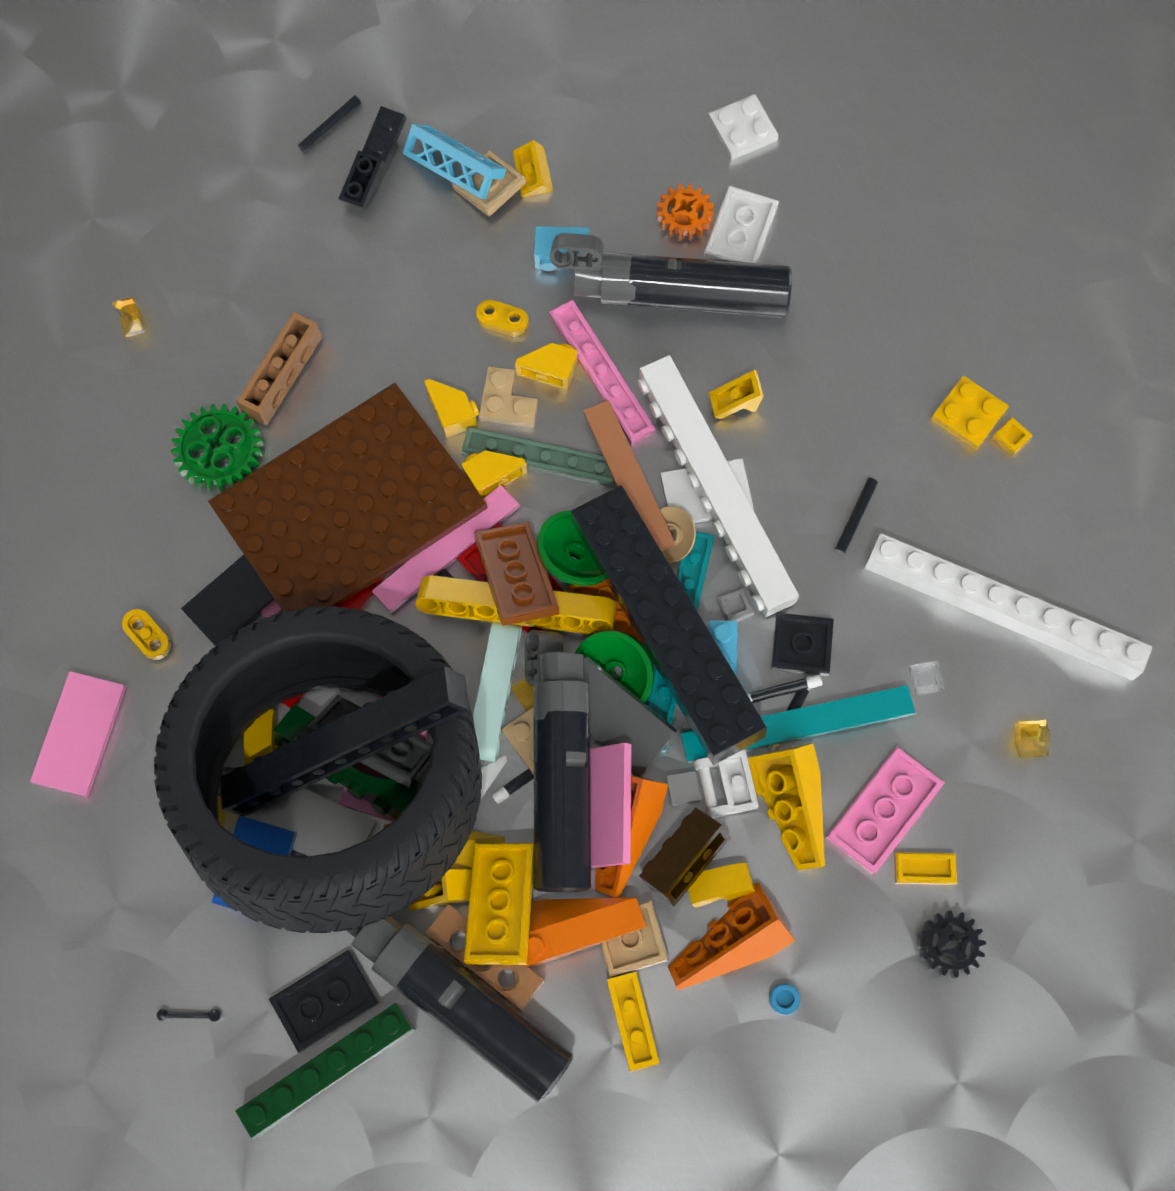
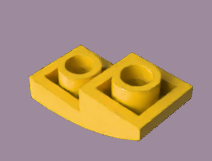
(260, 737)
(720, 883)

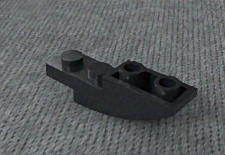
(374, 160)

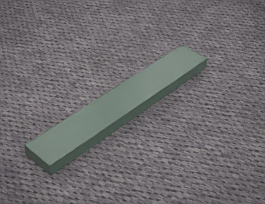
(541, 456)

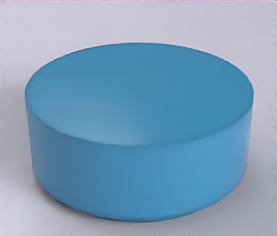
(784, 999)

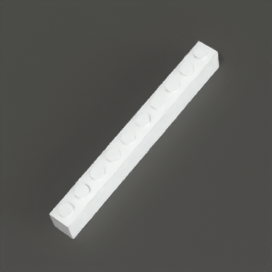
(718, 487)
(1009, 607)

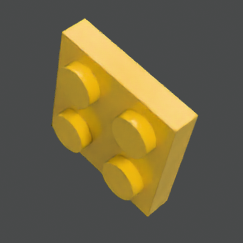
(969, 412)

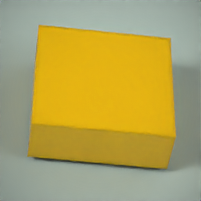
(1012, 436)

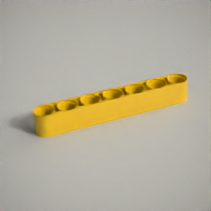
(475, 601)

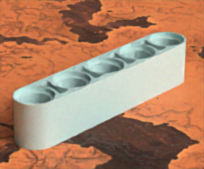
(495, 688)

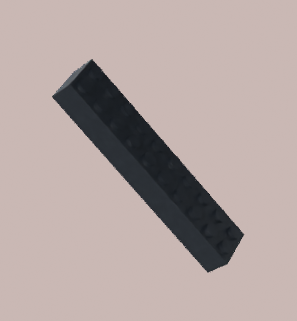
(668, 625)

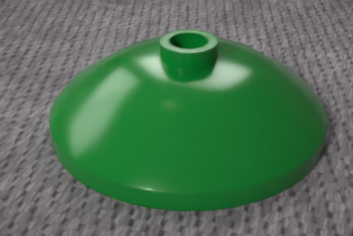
(557, 544)
(620, 649)

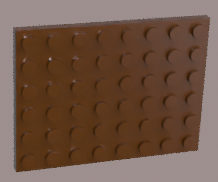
(348, 504)

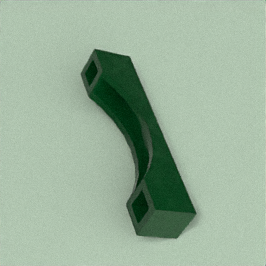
(383, 794)
(324, 1070)

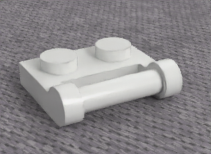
(736, 784)

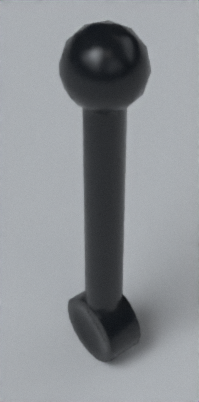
(214, 1015)

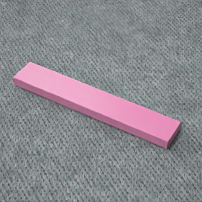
(602, 371)
(406, 580)

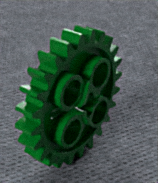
(194, 439)

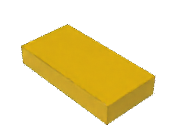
(925, 868)

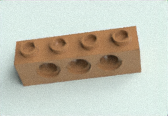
(279, 368)
(527, 982)

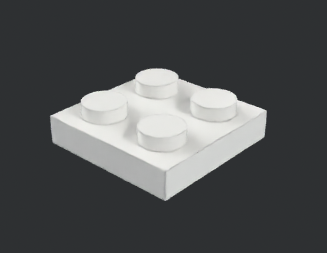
(743, 127)

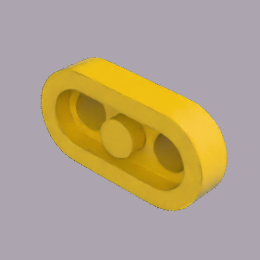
(500, 318)
(147, 635)

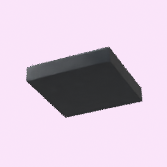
(802, 644)

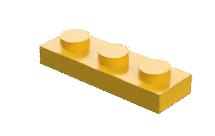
(633, 1021)

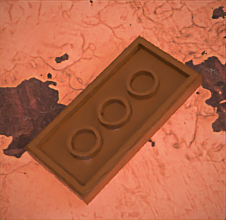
(516, 573)

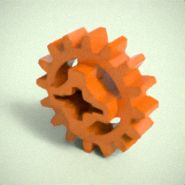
(685, 212)

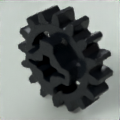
(957, 954)

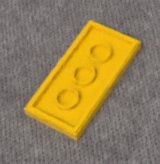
(500, 904)

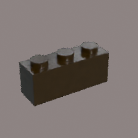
(684, 856)

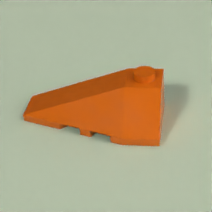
(646, 808)
(576, 924)
(743, 936)

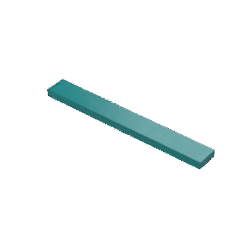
(691, 575)
(821, 719)

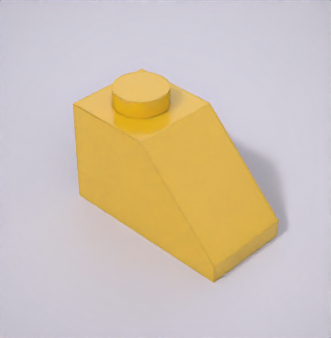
(549, 365)
(451, 407)
(492, 469)
(451, 890)

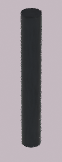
(329, 124)
(856, 516)

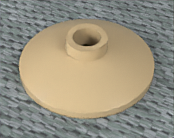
(683, 524)

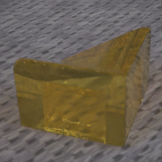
(129, 316)
(1032, 738)

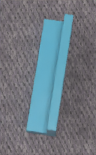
(460, 153)

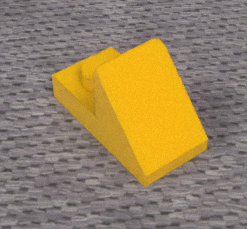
(737, 394)

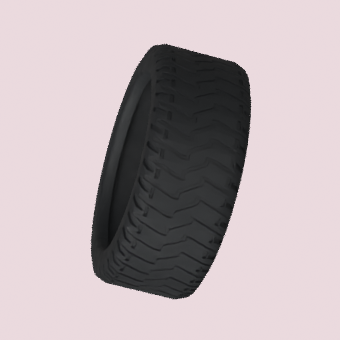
(255, 673)

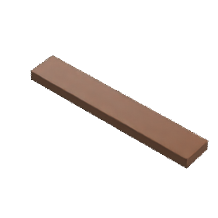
(626, 469)

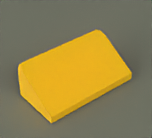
(532, 164)

